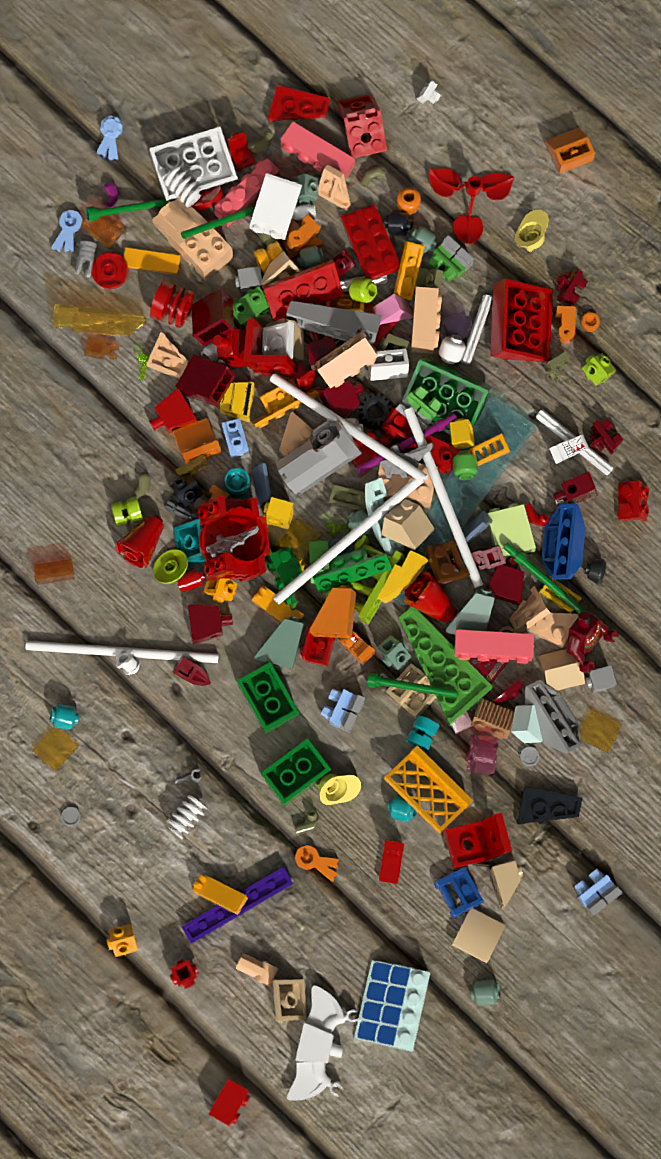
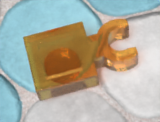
(98, 348)

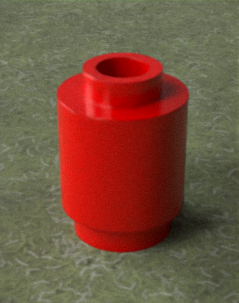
(191, 580)

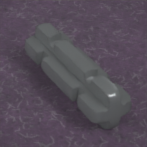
(181, 511)

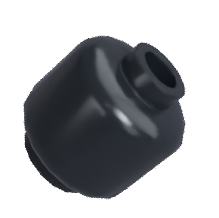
(398, 223)

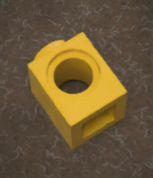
(462, 434)

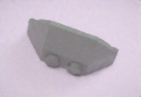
(556, 721)

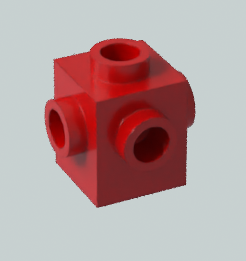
(178, 968)

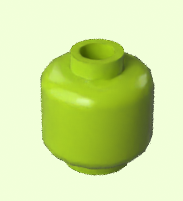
(362, 290)

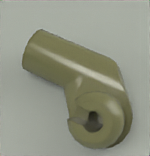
(144, 485)

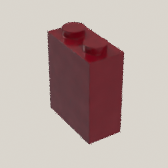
(212, 316)
(205, 380)

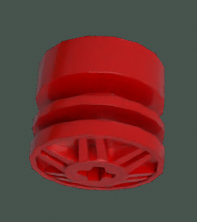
(169, 303)

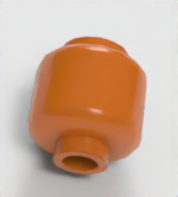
(408, 200)

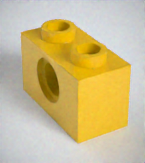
(279, 513)

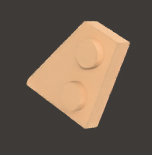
(334, 188)
(529, 612)

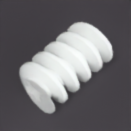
(182, 186)
(185, 816)

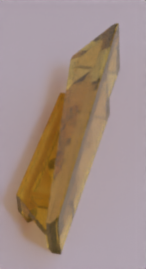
(96, 321)

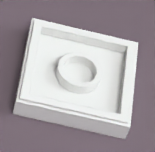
(278, 339)

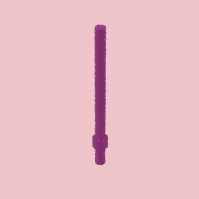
(438, 426)

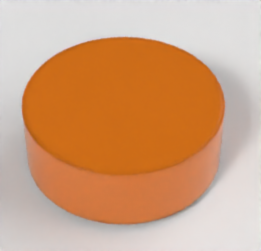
(590, 321)

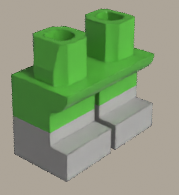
(452, 258)
(416, 400)

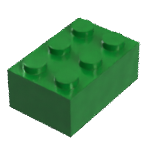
(267, 698)
(295, 772)

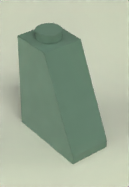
(474, 613)
(283, 644)

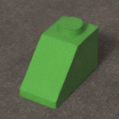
(316, 550)

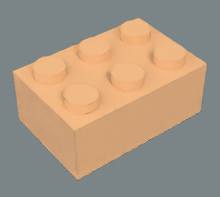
(426, 320)
(347, 360)
(421, 495)

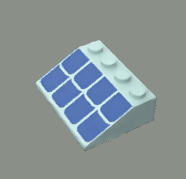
(392, 1005)

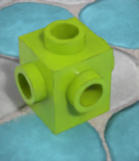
(598, 368)

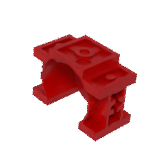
(232, 519)

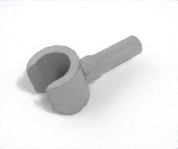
(188, 778)

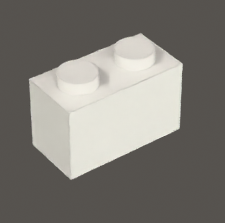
(389, 365)

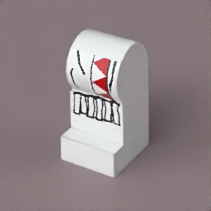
(568, 448)

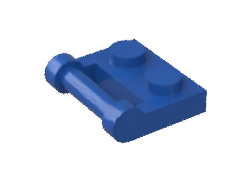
(464, 889)

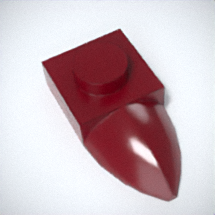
(191, 672)
(513, 691)

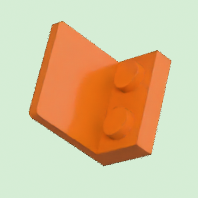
(196, 441)

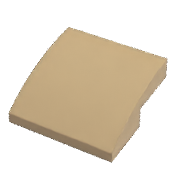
(412, 701)
(478, 935)

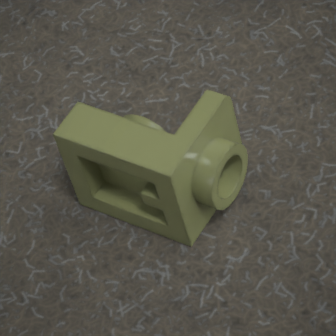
(429, 278)
(393, 342)
(559, 363)

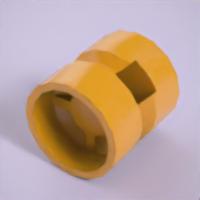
(265, 256)

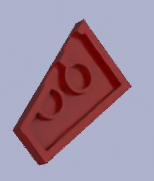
(296, 105)

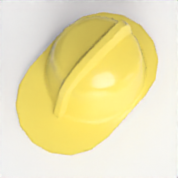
(532, 230)
(338, 788)

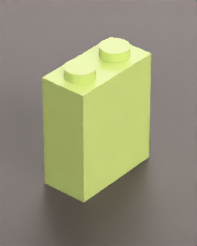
(511, 527)

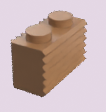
(493, 719)

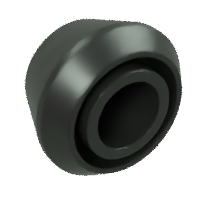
(595, 570)

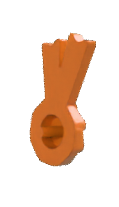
(308, 858)

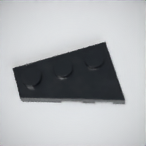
(546, 805)

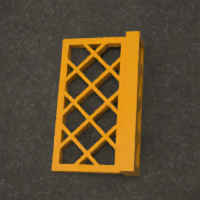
(441, 782)

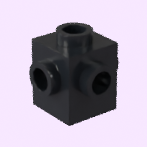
(186, 490)

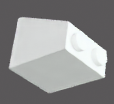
(275, 206)

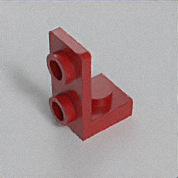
(239, 151)
(303, 379)
(391, 862)

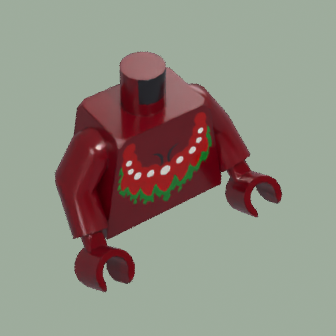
(584, 636)

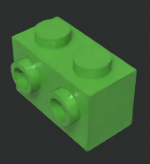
(250, 306)

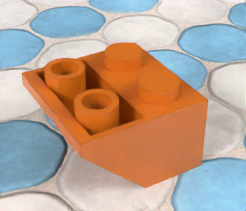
(570, 150)

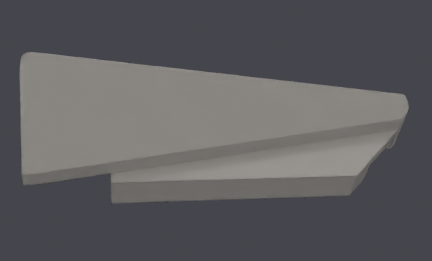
(334, 322)

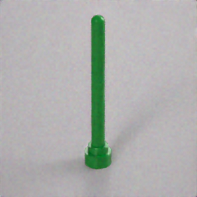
(93, 213)
(376, 680)

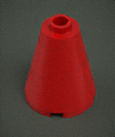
(141, 541)
(429, 598)

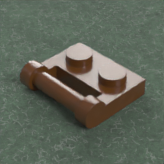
(441, 563)

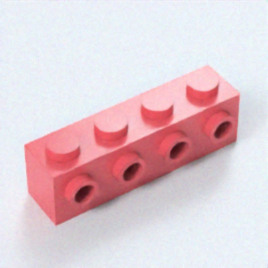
(315, 150)
(247, 191)
(493, 645)

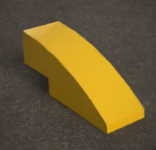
(402, 577)

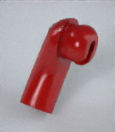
(535, 518)

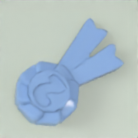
(111, 128)
(70, 223)

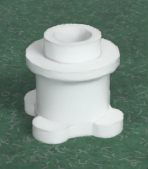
(127, 662)

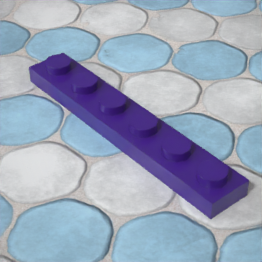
(220, 916)

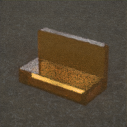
(54, 571)

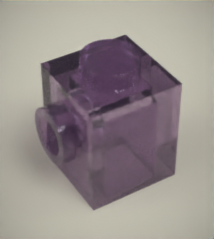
(457, 324)

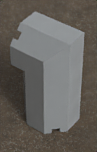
(319, 457)

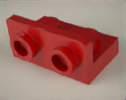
(397, 427)

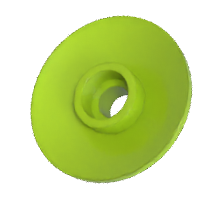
(170, 566)

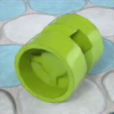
(134, 512)

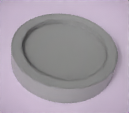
(529, 756)
(70, 816)

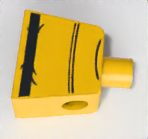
(238, 401)

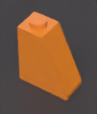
(336, 614)

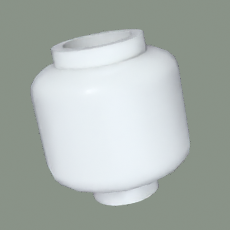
(452, 349)

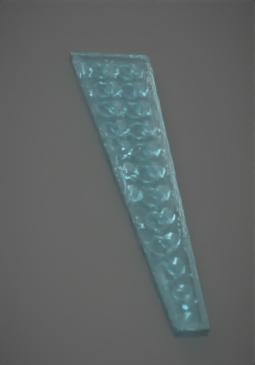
(468, 494)

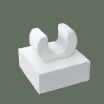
(428, 93)

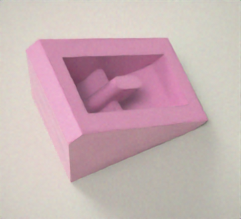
(393, 309)

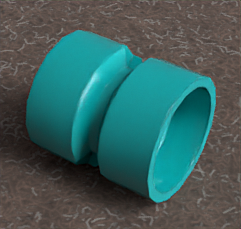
(237, 483)
(425, 726)

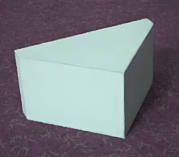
(526, 724)

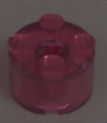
(482, 754)

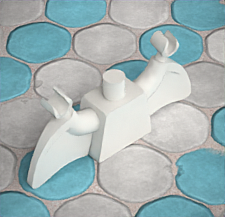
(317, 1045)

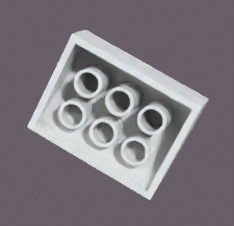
(200, 155)

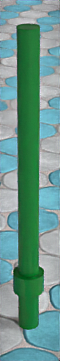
(218, 222)
(520, 558)

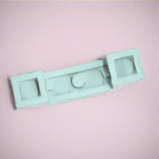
(374, 499)

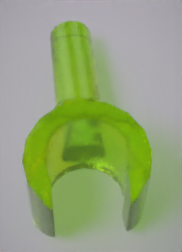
(142, 359)
(335, 528)

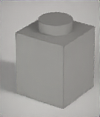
(248, 278)
(601, 679)

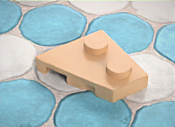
(167, 358)
(295, 434)
(554, 627)

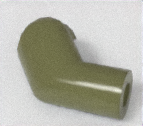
(260, 145)
(371, 173)
(309, 824)

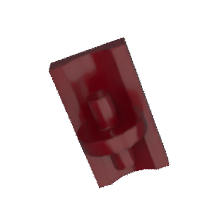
(343, 263)
(567, 284)
(600, 429)

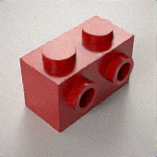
(442, 454)
(229, 1102)

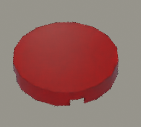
(208, 197)
(110, 270)

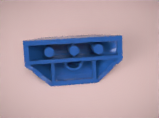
(564, 542)

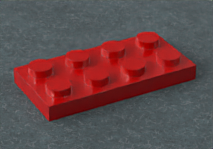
(370, 242)
(309, 286)

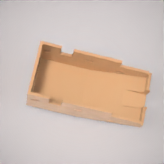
(204, 250)

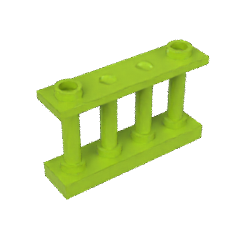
(368, 610)

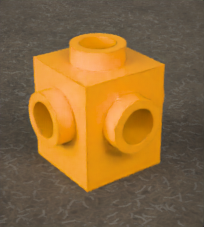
(221, 589)
(122, 940)

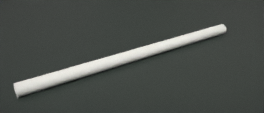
(351, 429)
(444, 499)
(346, 541)
(114, 651)

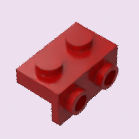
(632, 501)
(316, 649)

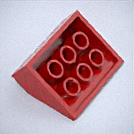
(518, 327)

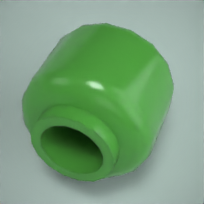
(465, 465)

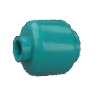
(64, 716)
(401, 809)

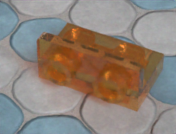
(105, 230)

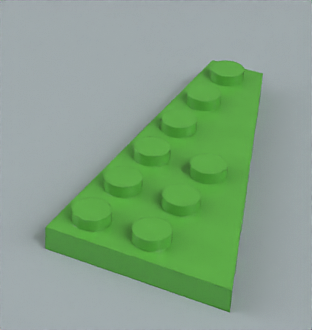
(441, 666)

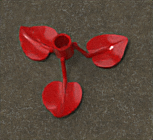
(494, 184)

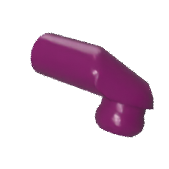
(113, 194)

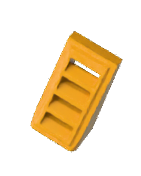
(506, 449)

